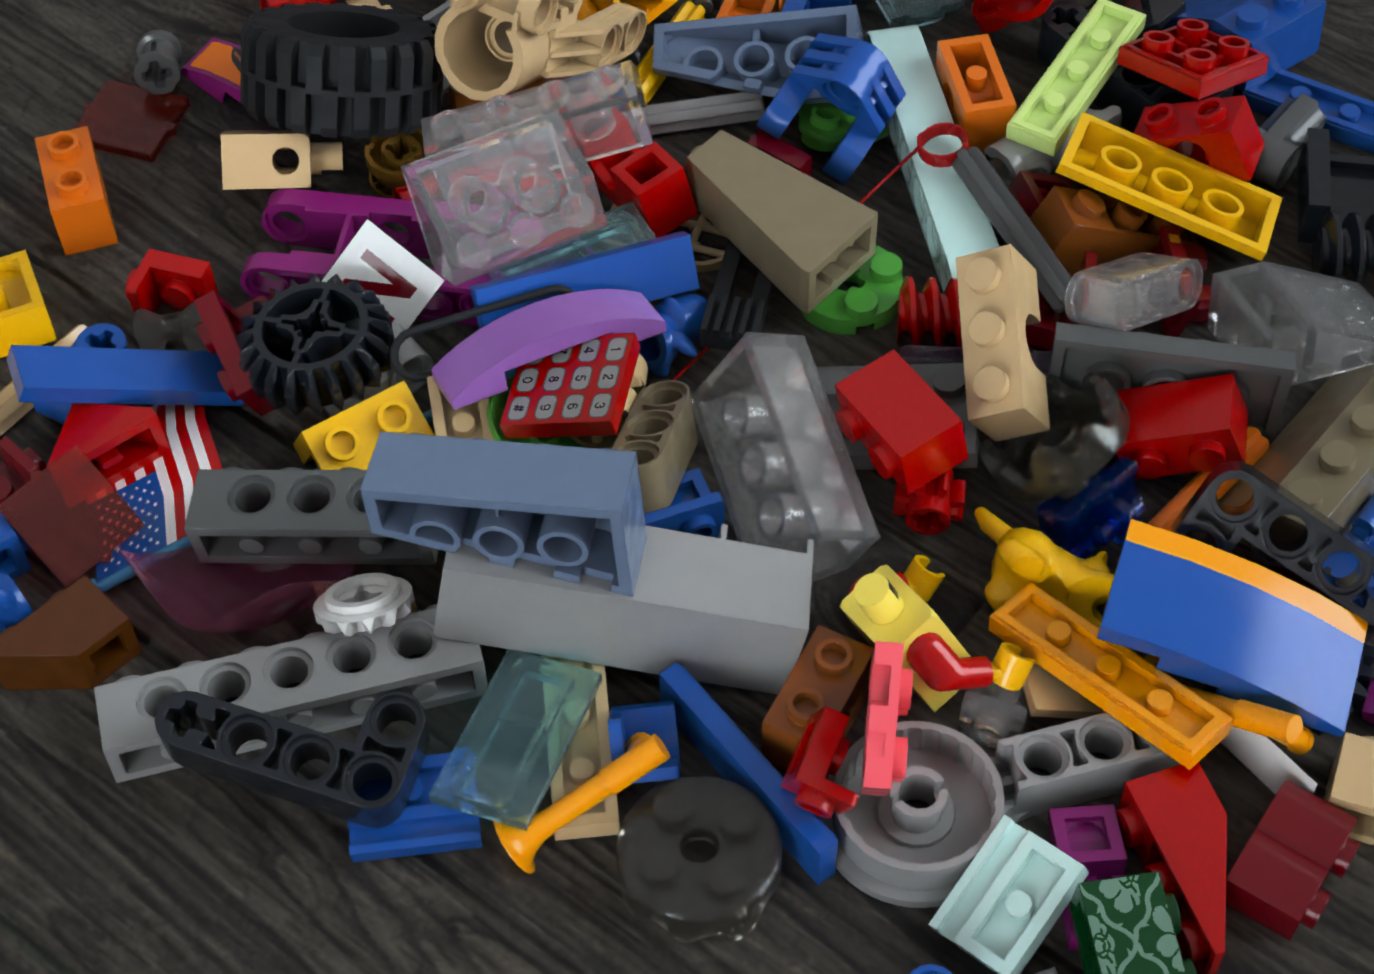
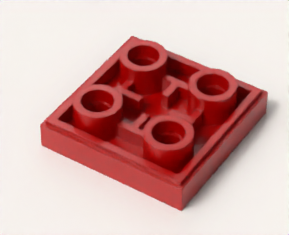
(1193, 58)

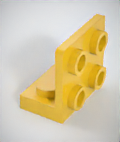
(353, 433)

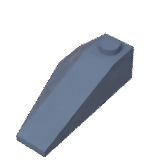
(748, 50)

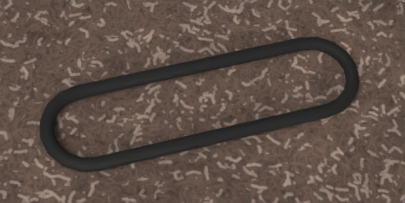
(419, 377)

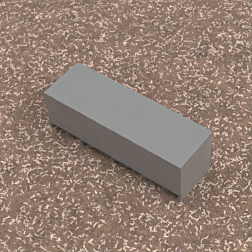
(699, 600)

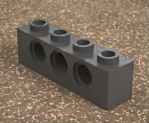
(289, 520)

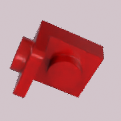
(168, 280)
(818, 753)

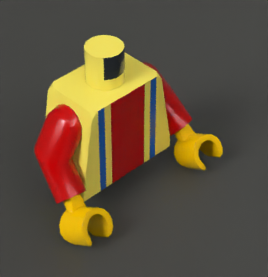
(895, 610)

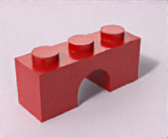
(651, 182)

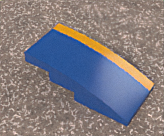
(1234, 626)

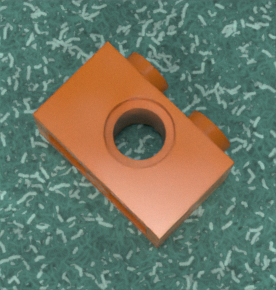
(975, 88)
(76, 190)

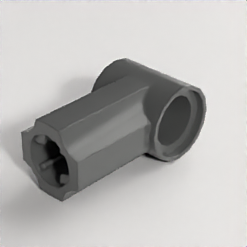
(1284, 139)

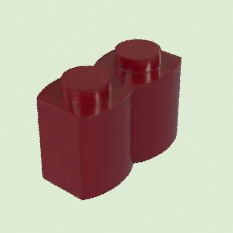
(1289, 859)

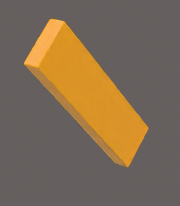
(1111, 676)

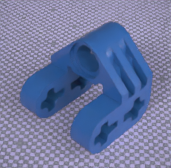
(852, 78)

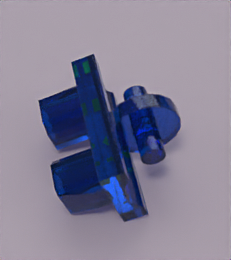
(1096, 513)

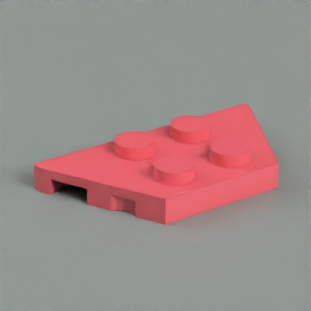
(887, 698)

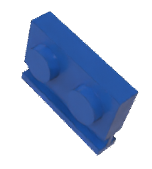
(422, 825)

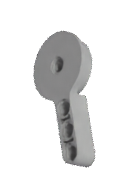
(921, 853)

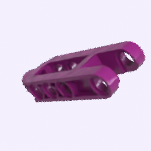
(332, 223)

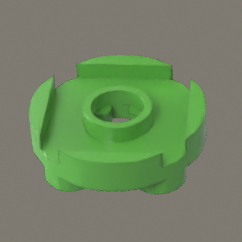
(871, 303)

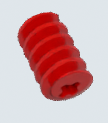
(929, 311)

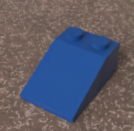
(1279, 28)

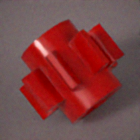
(932, 505)

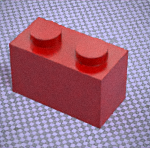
(900, 422)
(1185, 426)

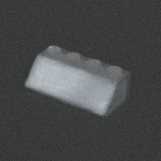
(599, 108)
(783, 453)

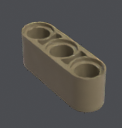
(663, 436)

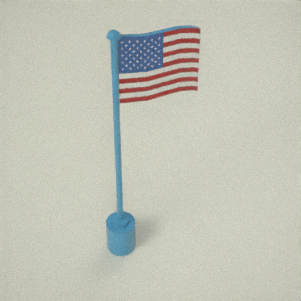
(164, 488)

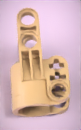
(508, 44)

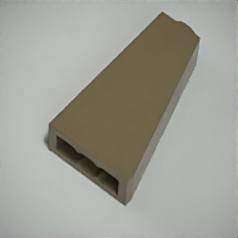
(781, 218)

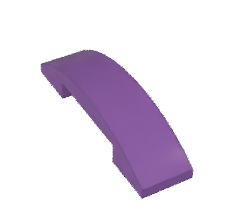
(545, 327)

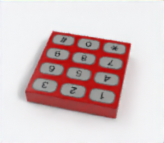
(573, 390)

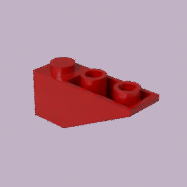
(1182, 833)

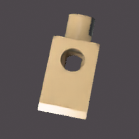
(250, 160)

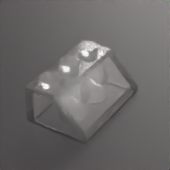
(503, 197)

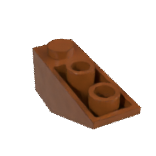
(1096, 223)

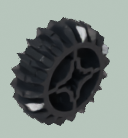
(332, 340)

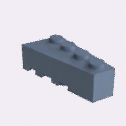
(512, 502)

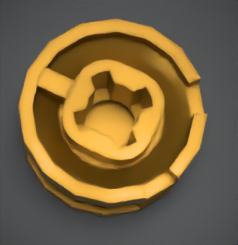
(387, 156)

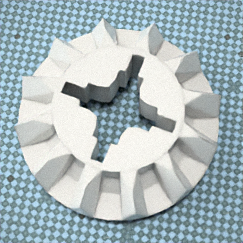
(363, 603)

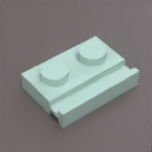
(1008, 898)

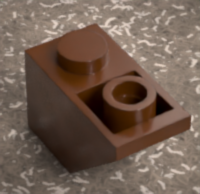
(67, 642)

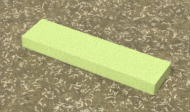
(1074, 77)

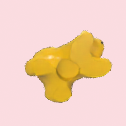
(1033, 557)

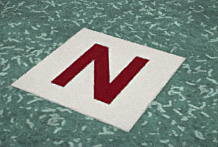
(389, 270)

